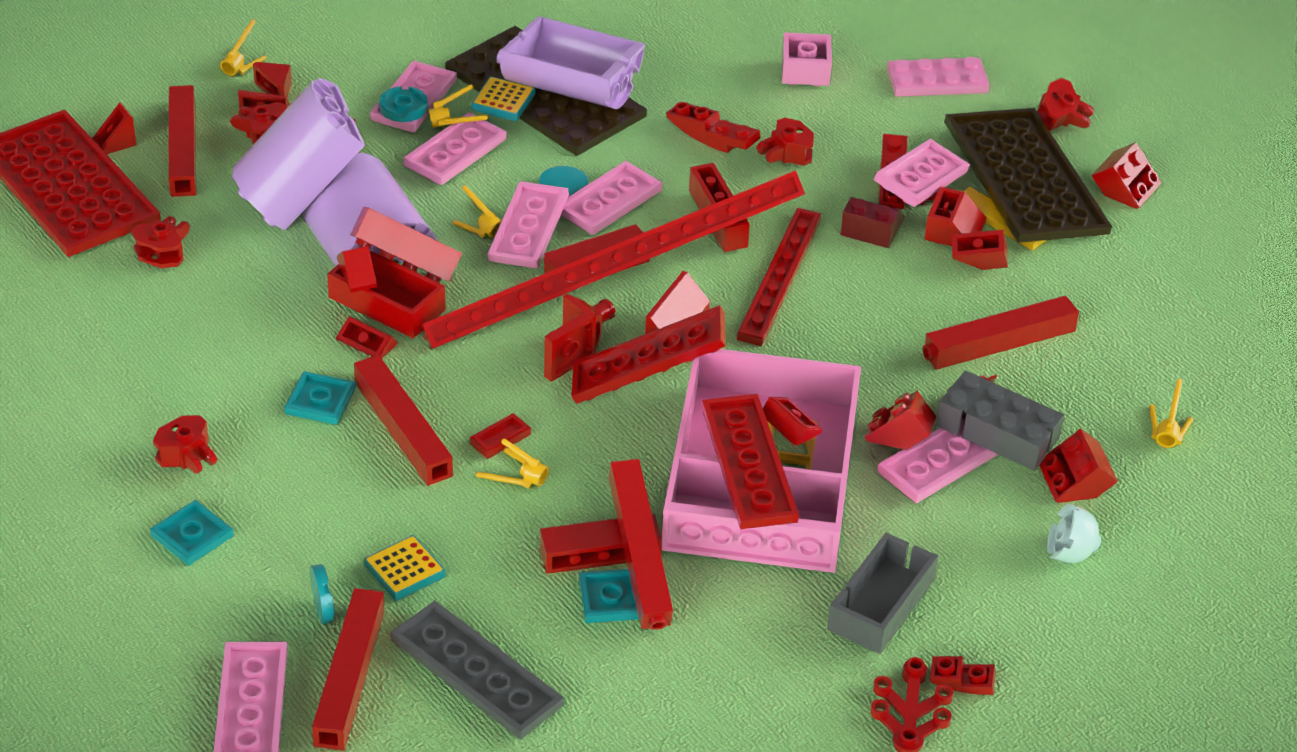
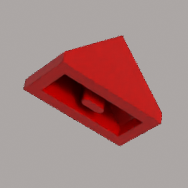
(273, 78)
(117, 131)
(357, 269)

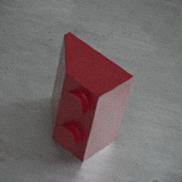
(870, 222)

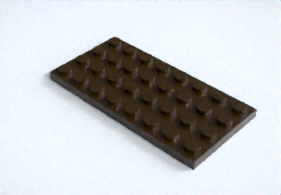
(563, 119)
(1027, 175)

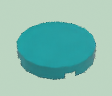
(403, 104)
(564, 177)
(321, 594)

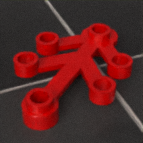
(908, 736)

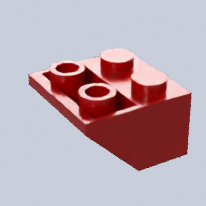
(1127, 176)
(952, 214)
(903, 423)
(1077, 469)

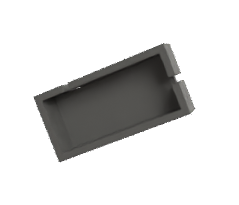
(1000, 420)
(882, 593)

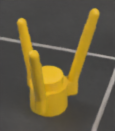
(234, 60)
(441, 116)
(487, 222)
(1168, 432)
(531, 470)

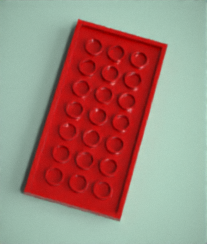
(70, 184)

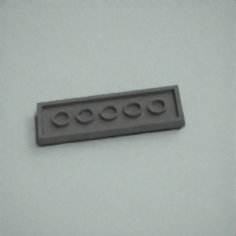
(477, 669)

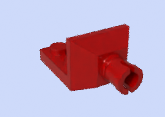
(577, 336)

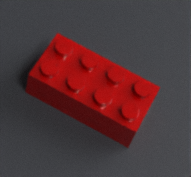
(400, 299)

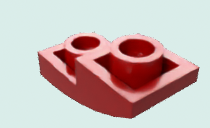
(963, 677)

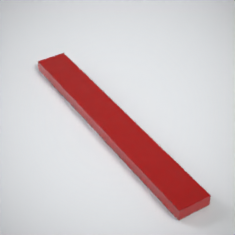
(779, 277)

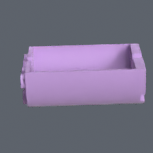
(572, 62)
(298, 154)
(359, 184)

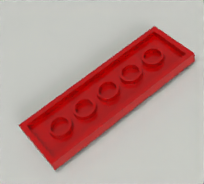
(648, 354)
(749, 461)

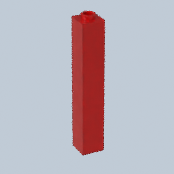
(182, 141)
(1000, 332)
(403, 420)
(640, 544)
(348, 670)

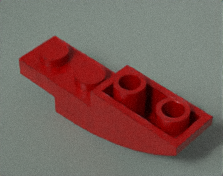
(708, 129)
(892, 149)

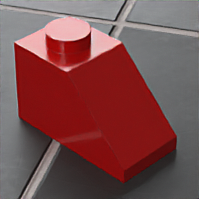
(981, 249)

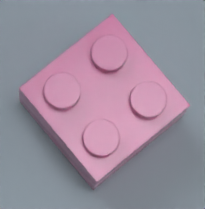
(806, 59)

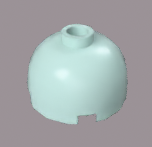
(1074, 535)

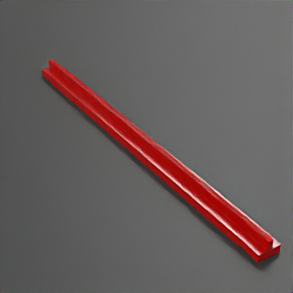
(611, 260)

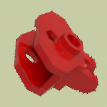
(1063, 106)
(257, 120)
(787, 144)
(162, 240)
(186, 445)

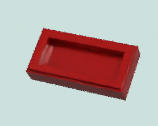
(489, 439)

